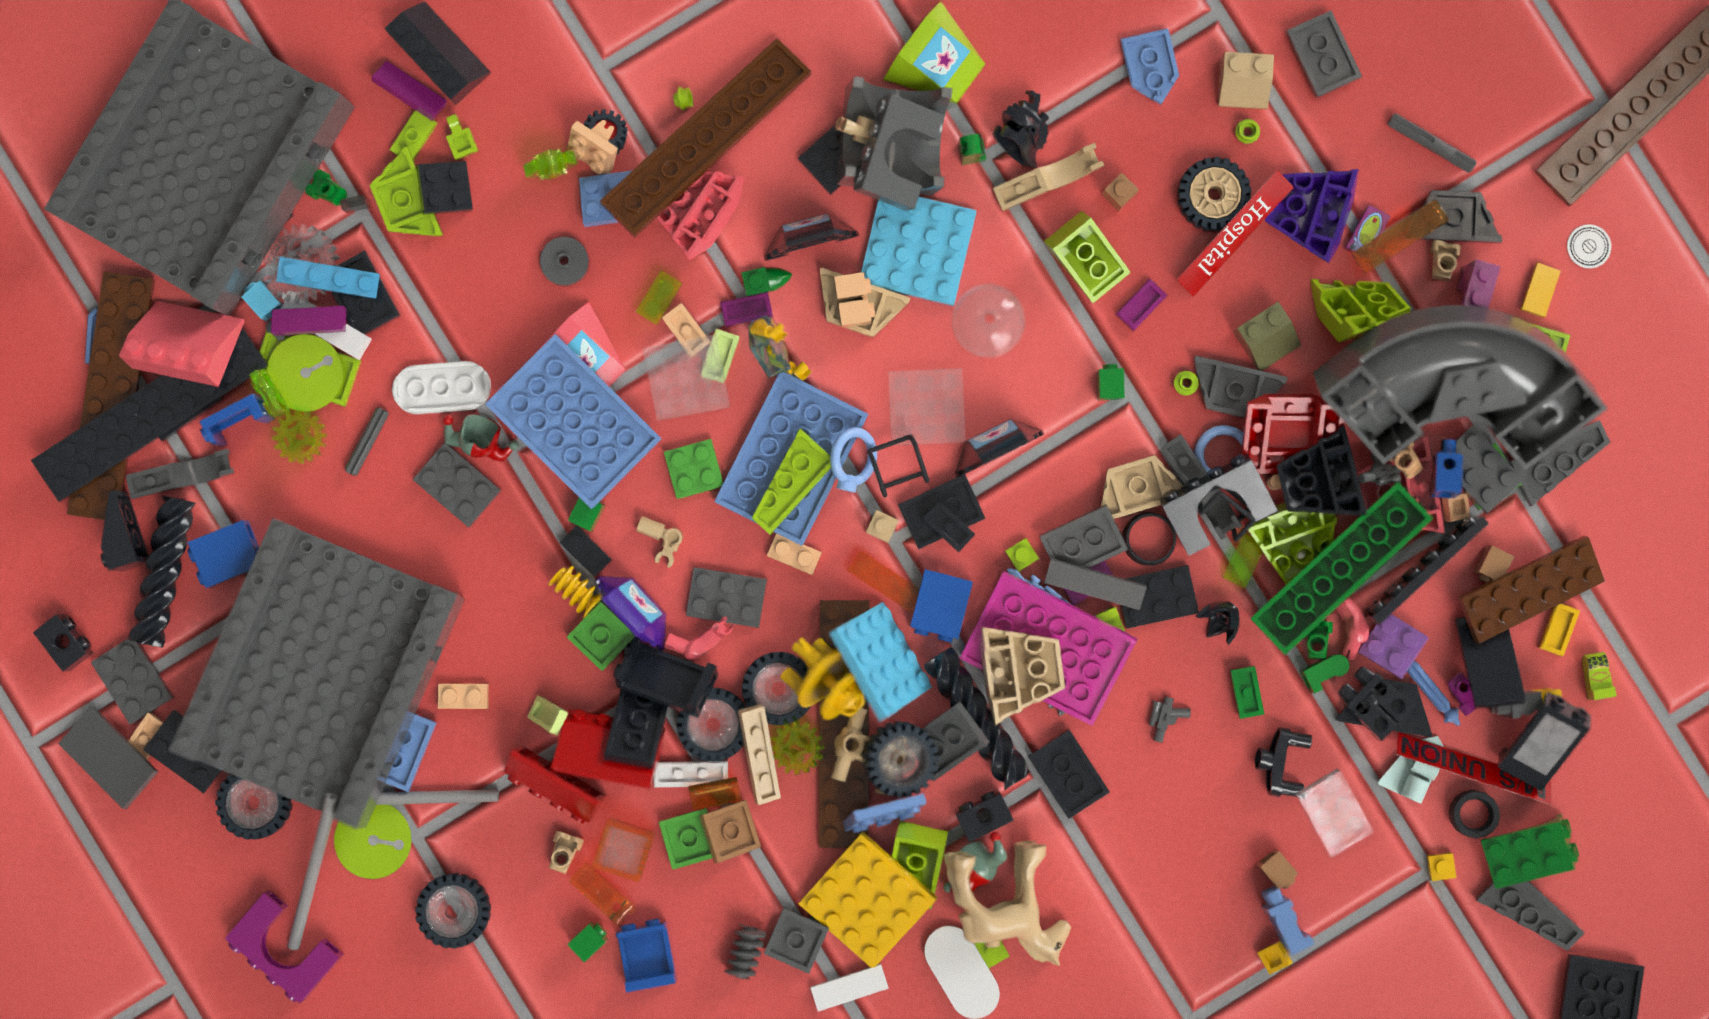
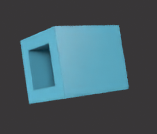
(261, 300)

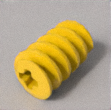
(576, 590)

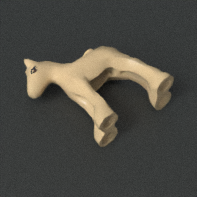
(1009, 918)

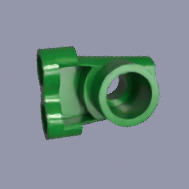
(325, 188)
(1321, 636)

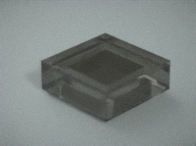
(354, 204)

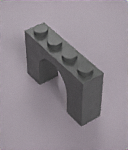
(874, 175)

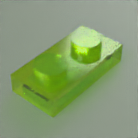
(659, 297)
(264, 385)
(1243, 561)

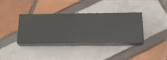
(1095, 584)

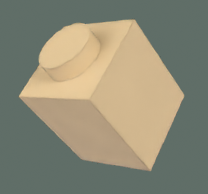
(882, 526)

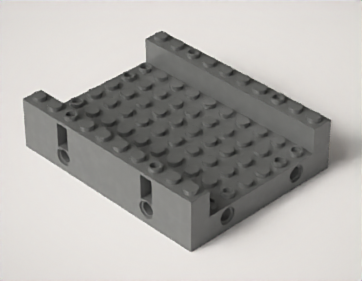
(200, 157)
(318, 673)

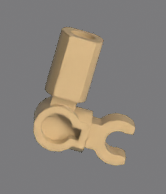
(657, 530)

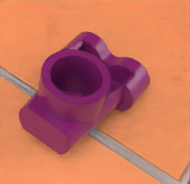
(1464, 698)

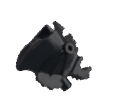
(1023, 130)

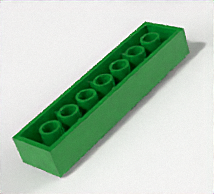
(1341, 568)

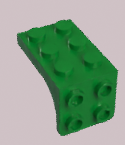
(1531, 853)

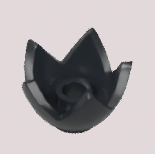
(1222, 618)

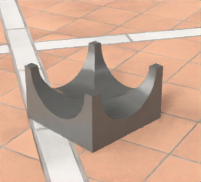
(904, 153)

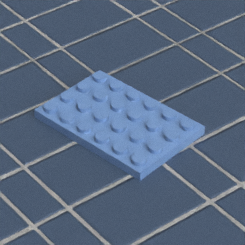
(787, 409)
(573, 421)

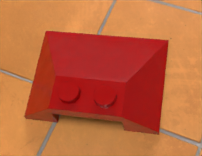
(1285, 425)

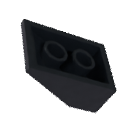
(122, 537)

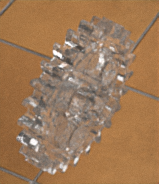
(285, 248)

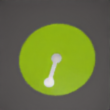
(306, 372)
(377, 848)

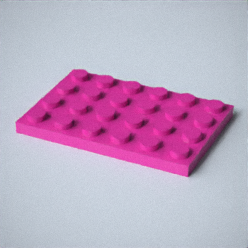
(1088, 646)

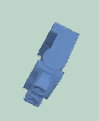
(1285, 921)

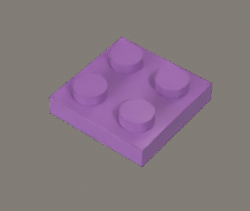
(1394, 645)

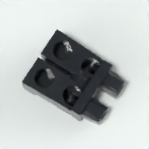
(1371, 695)

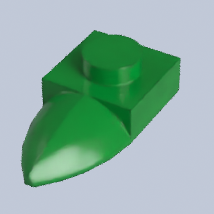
(764, 280)

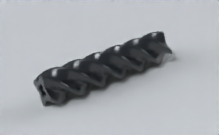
(162, 571)
(957, 685)

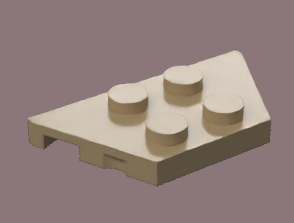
(886, 305)
(1137, 486)

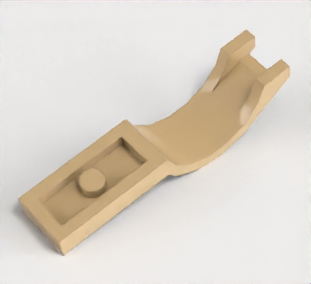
(1048, 178)

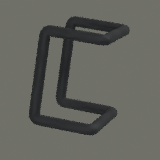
(923, 472)
(1245, 512)

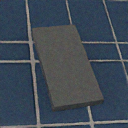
(108, 757)

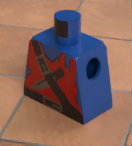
(1446, 482)

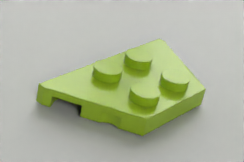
(400, 200)

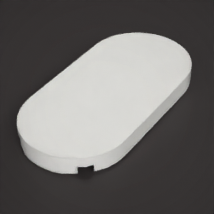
(441, 387)
(961, 972)

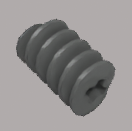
(746, 951)

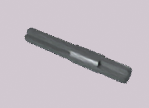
(1432, 142)

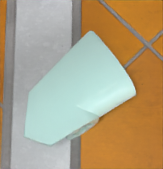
(1410, 776)

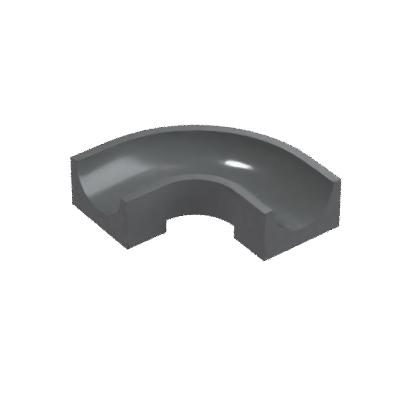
(1391, 375)

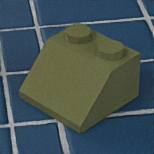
(1268, 336)

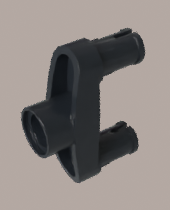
(1274, 758)

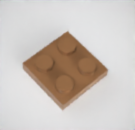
(730, 831)

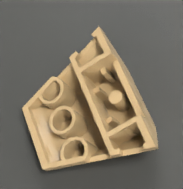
(1019, 670)

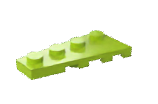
(796, 477)

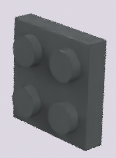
(796, 940)

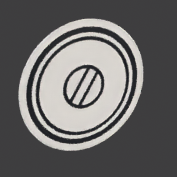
(1589, 246)

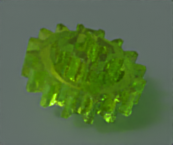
(550, 164)
(303, 428)
(796, 757)

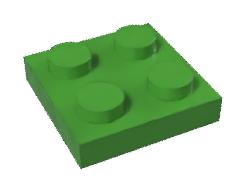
(694, 469)
(601, 636)
(685, 839)

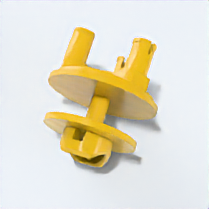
(824, 678)

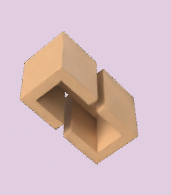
(854, 287)

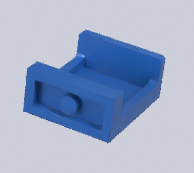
(238, 411)
(224, 553)
(941, 605)
(646, 955)

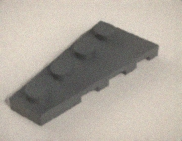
(1561, 461)
(1533, 911)

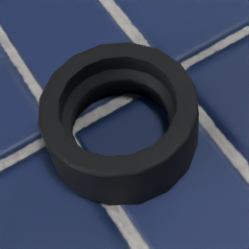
(1488, 827)

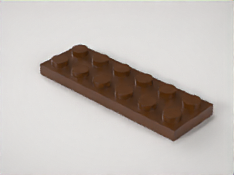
(1531, 589)

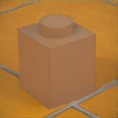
(1120, 192)
(1492, 564)
(1278, 869)

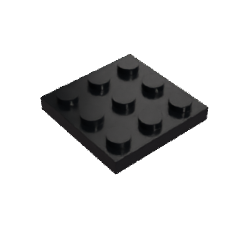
(1600, 989)

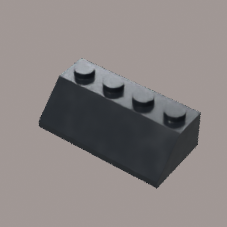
(437, 51)

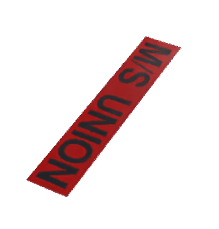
(1467, 766)

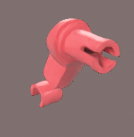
(1355, 627)
(700, 645)

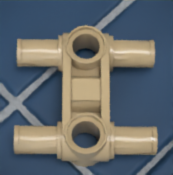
(856, 751)

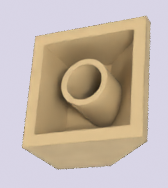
(1245, 80)

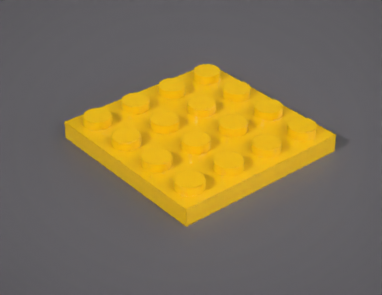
(868, 900)

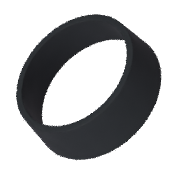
(1131, 554)

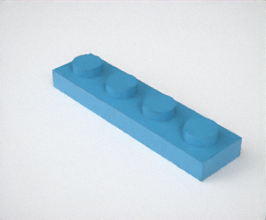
(327, 277)

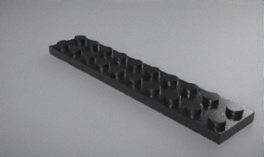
(138, 423)

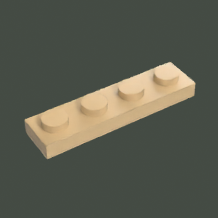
(759, 754)

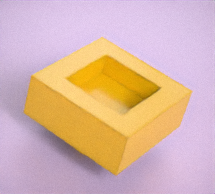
(1441, 866)
(1275, 957)

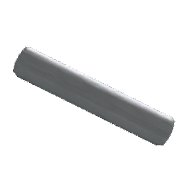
(366, 441)

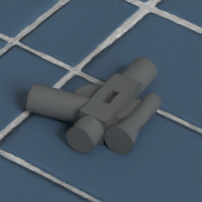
(1381, 473)
(1165, 715)

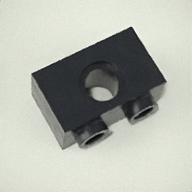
(50, 637)
(998, 817)

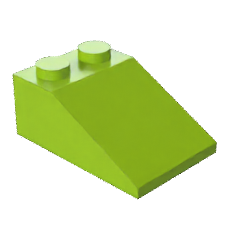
(1087, 256)
(920, 852)

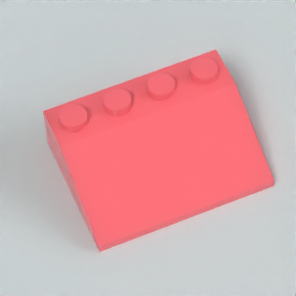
(182, 343)

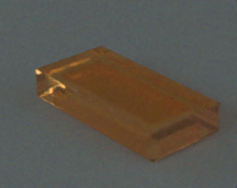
(715, 793)

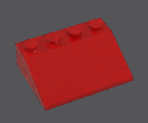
(583, 748)
(561, 788)

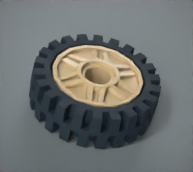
(1218, 175)

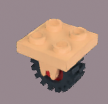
(598, 140)

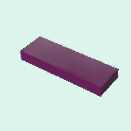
(409, 90)
(308, 320)

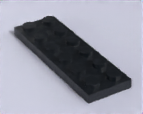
(1430, 564)

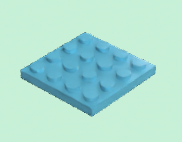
(919, 249)
(881, 660)

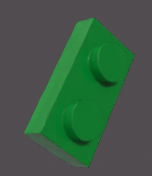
(1246, 692)

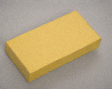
(1540, 290)
(1559, 629)

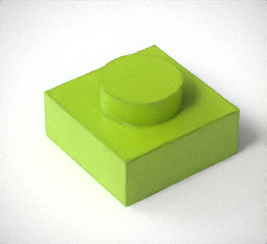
(1022, 554)

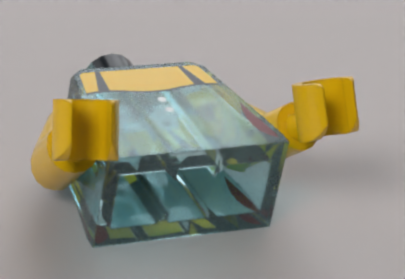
(770, 349)

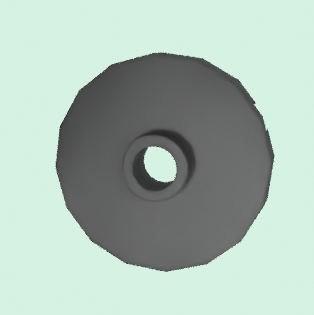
(575, 268)

